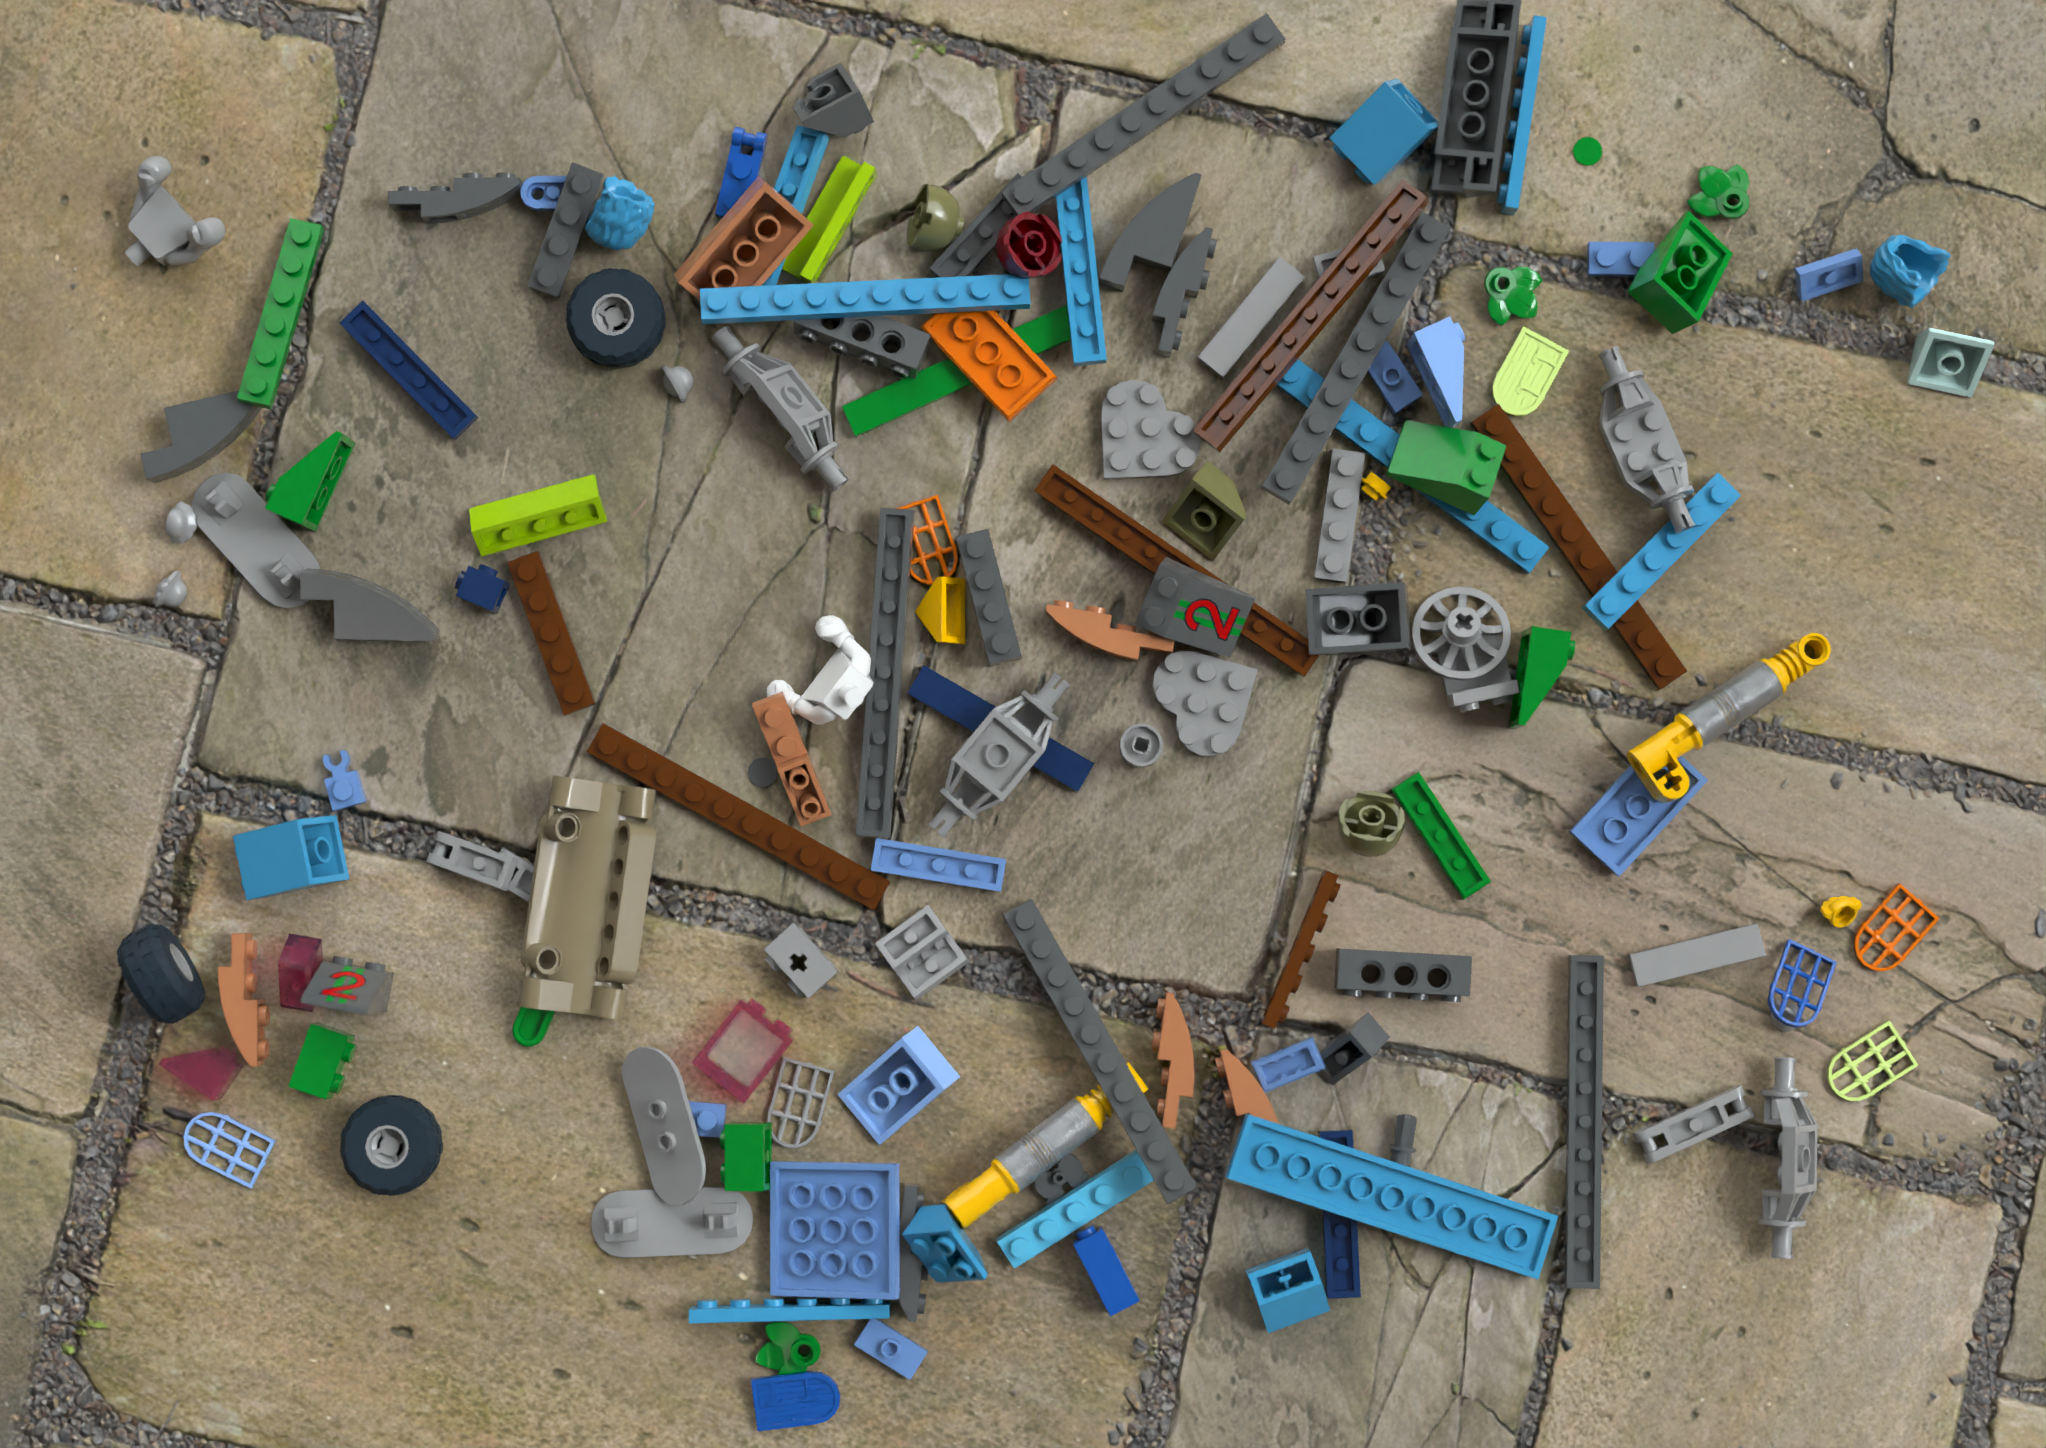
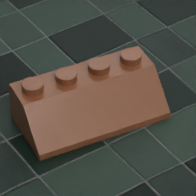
(745, 242)

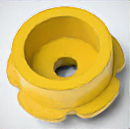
(1375, 486)

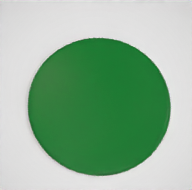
(1587, 151)

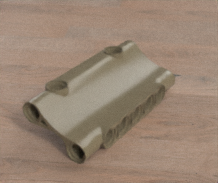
(588, 897)

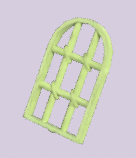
(1881, 1066)

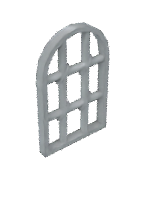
(808, 1095)

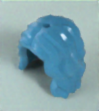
(620, 215)
(1907, 268)

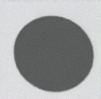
(762, 772)

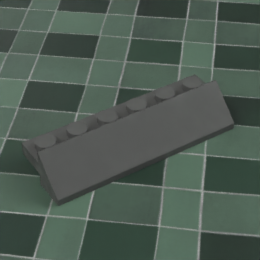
(1475, 97)

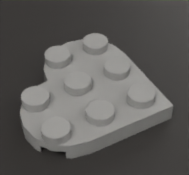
(1143, 436)
(1206, 698)

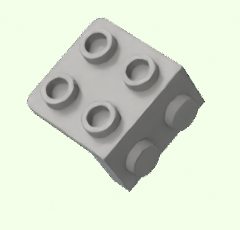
(1492, 686)

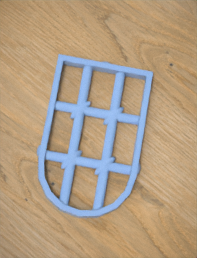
(239, 1143)

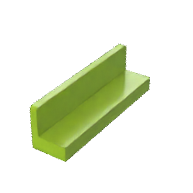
(830, 219)
(537, 515)

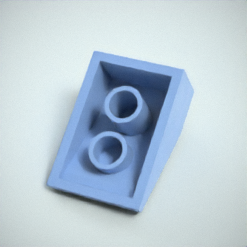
(1440, 362)
(898, 1085)

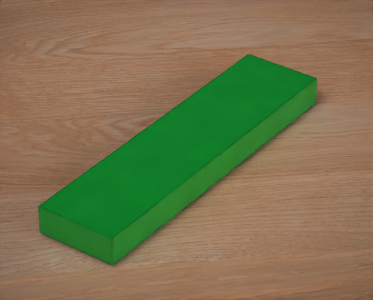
(1440, 835)

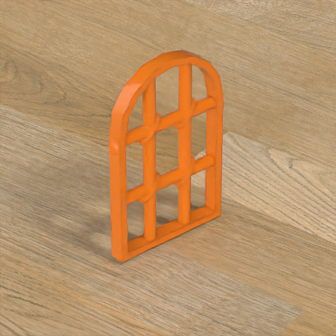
(939, 551)
(1893, 917)

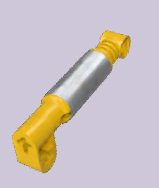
(1719, 713)
(1033, 1154)

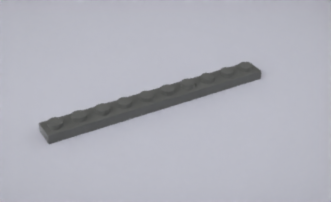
(1143, 116)
(1355, 358)
(886, 672)
(1100, 1052)
(1584, 1121)

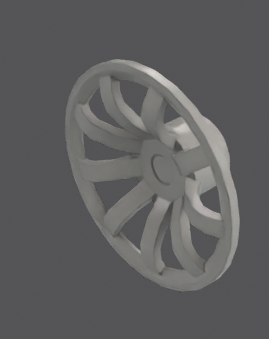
(1461, 630)

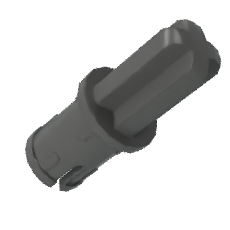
(1403, 1139)

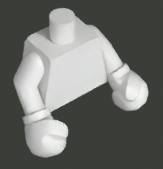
(838, 685)

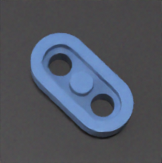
(552, 189)

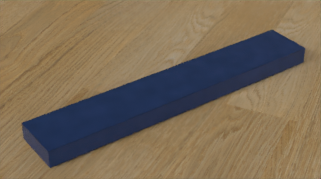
(972, 710)

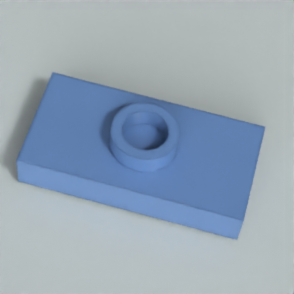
(1393, 379)
(1288, 1064)
(891, 1347)

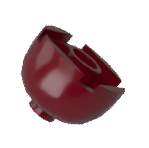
(1029, 245)

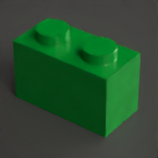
(322, 1061)
(746, 1156)

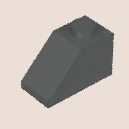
(1352, 1048)

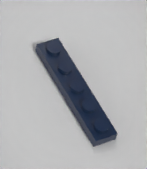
(409, 370)
(1340, 1240)

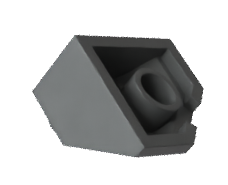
(833, 104)

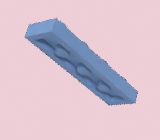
(938, 864)

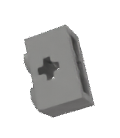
(818, 966)

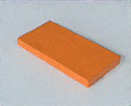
(991, 358)

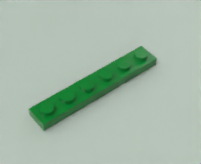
(280, 314)

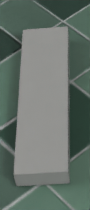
(1251, 317)
(1696, 955)

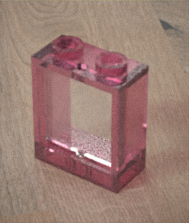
(744, 1049)

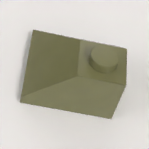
(1207, 511)

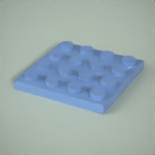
(835, 1229)

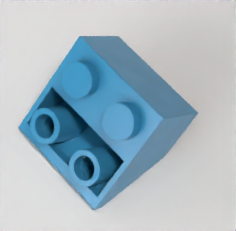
(944, 1246)
(1288, 1289)

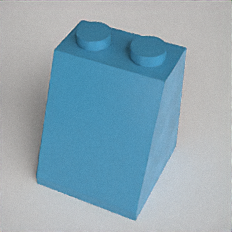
(1384, 131)
(291, 857)

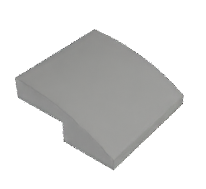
(922, 952)

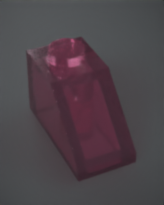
(296, 969)
(205, 1070)

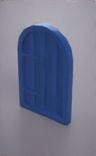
(794, 1399)

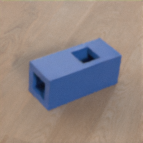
(1105, 1269)

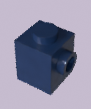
(482, 587)

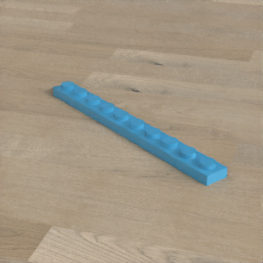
(863, 298)
(1379, 443)

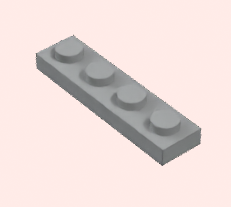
(1339, 515)

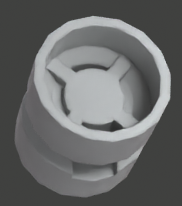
(1140, 745)

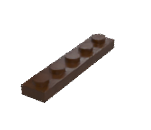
(551, 633)
(1301, 950)

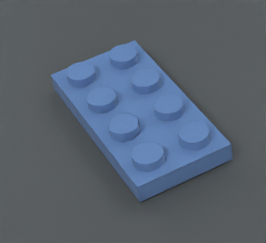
(1630, 818)

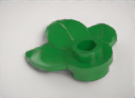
(1717, 189)
(1515, 297)
(782, 1349)

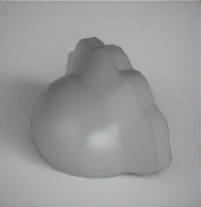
(677, 381)
(181, 523)
(170, 591)
(1789, 1014)

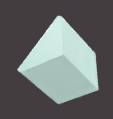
(1948, 361)

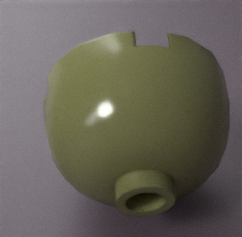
(934, 219)
(1370, 823)

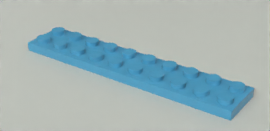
(1391, 1196)

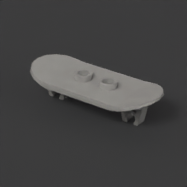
(253, 538)
(664, 1125)
(646, 1226)

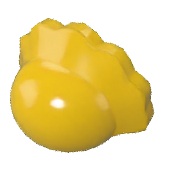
(1840, 910)

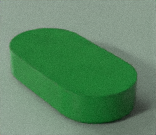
(531, 1026)

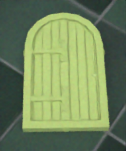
(1527, 373)

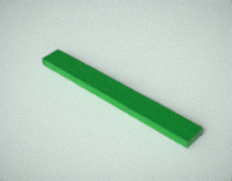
(945, 378)

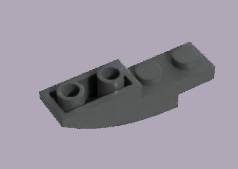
(470, 197)
(1183, 279)
(911, 1267)

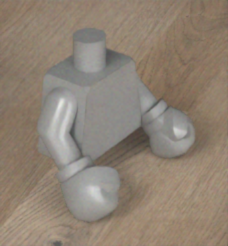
(163, 224)

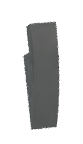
(1152, 234)
(198, 434)
(366, 609)

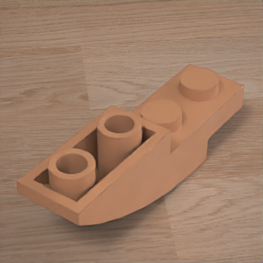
(1094, 630)
(791, 758)
(244, 1015)
(1175, 1045)
(1243, 1091)

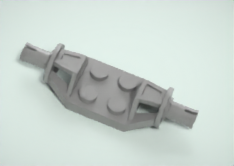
(790, 400)
(1643, 441)
(999, 754)
(1799, 1157)

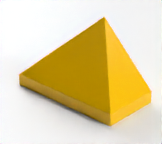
(944, 610)

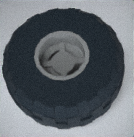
(615, 318)
(160, 974)
(391, 1145)

